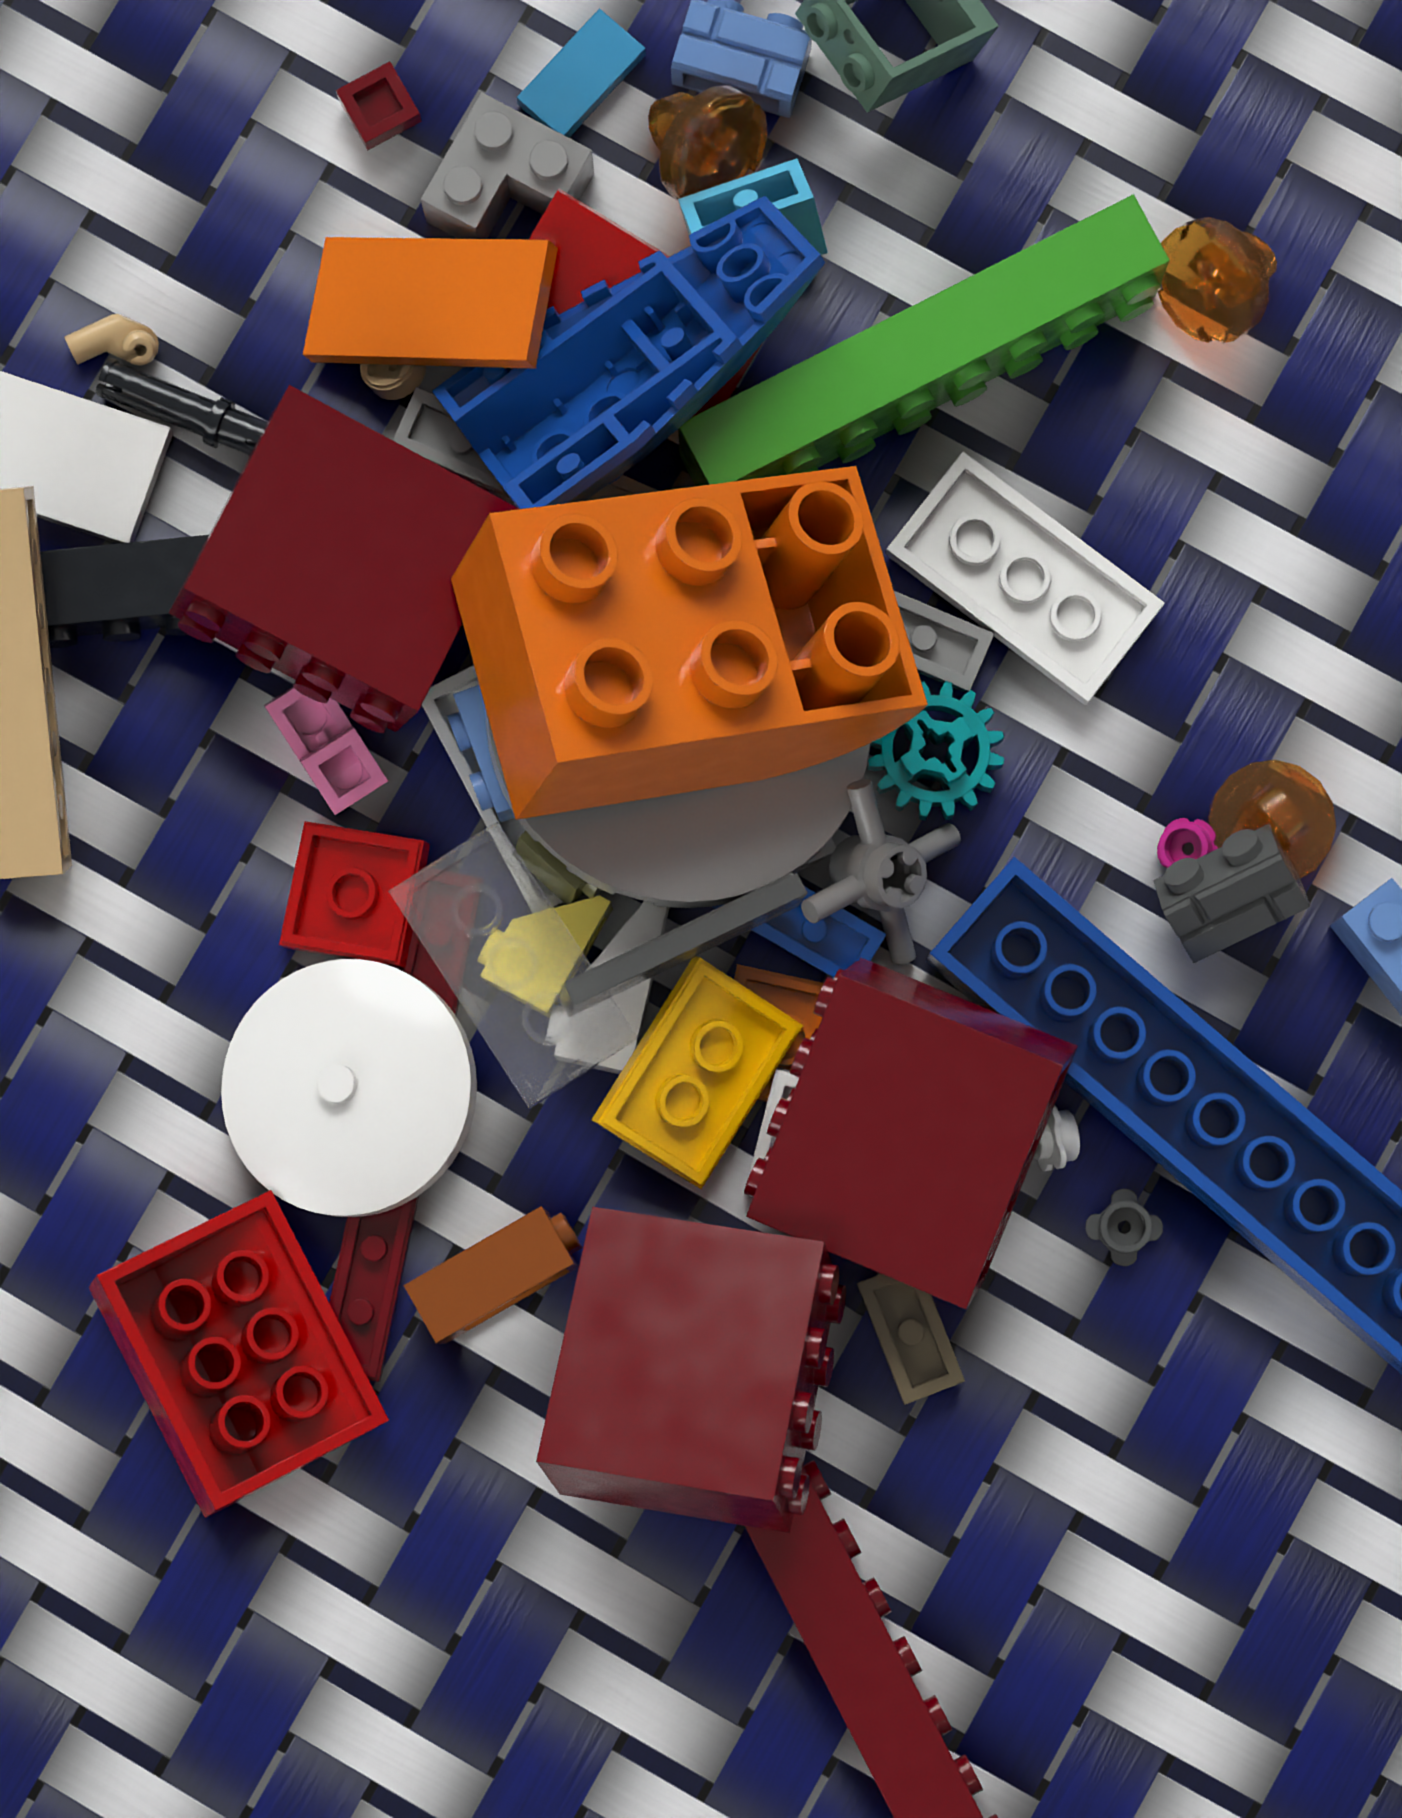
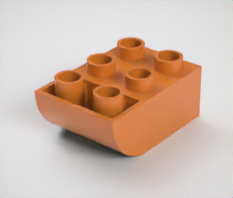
(683, 638)

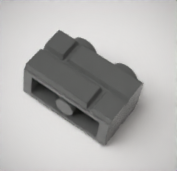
(1230, 892)

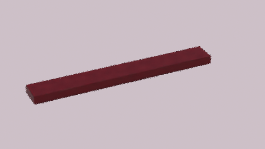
(378, 1244)

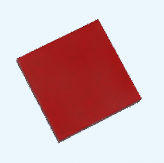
(342, 894)

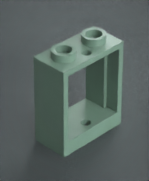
(955, 25)

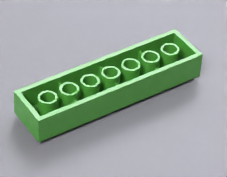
(933, 352)

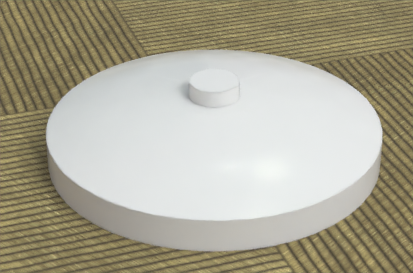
(348, 1088)

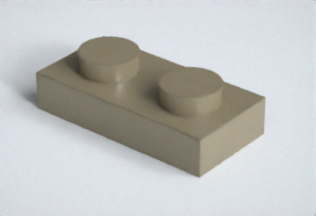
(910, 1337)

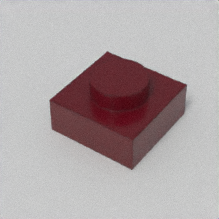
(378, 105)

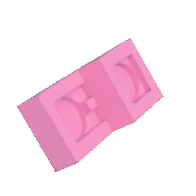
(327, 748)

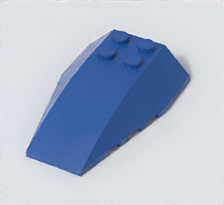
(632, 359)

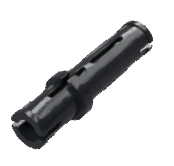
(212, 419)

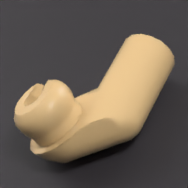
(117, 336)

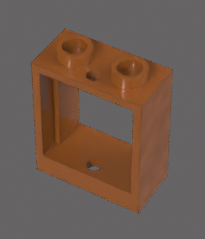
(494, 1274)

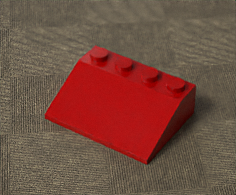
(237, 1352)

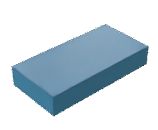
(581, 75)

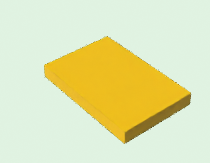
(697, 1072)

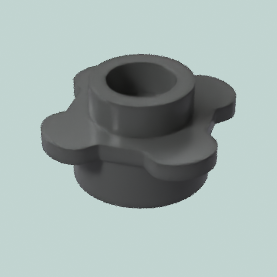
(1142, 1227)

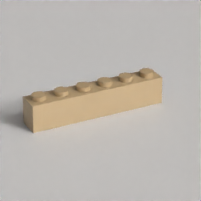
(31, 773)

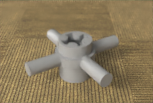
(879, 871)

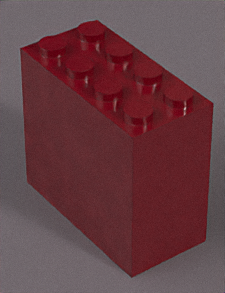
(337, 563)
(908, 1130)
(692, 1369)

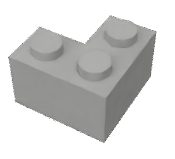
(497, 159)

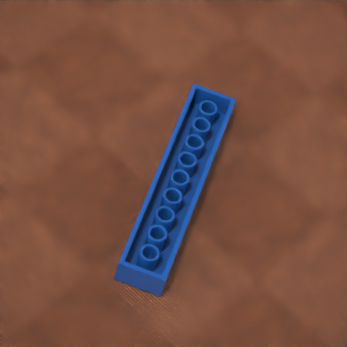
(1189, 1099)

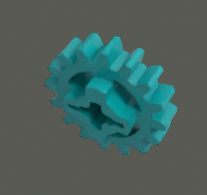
(952, 778)

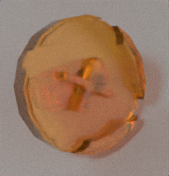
(706, 138)
(1216, 279)
(1286, 799)

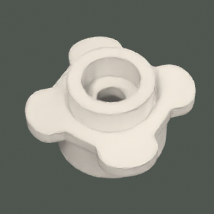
(1059, 1141)

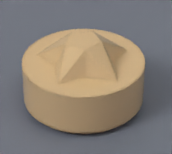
(392, 381)

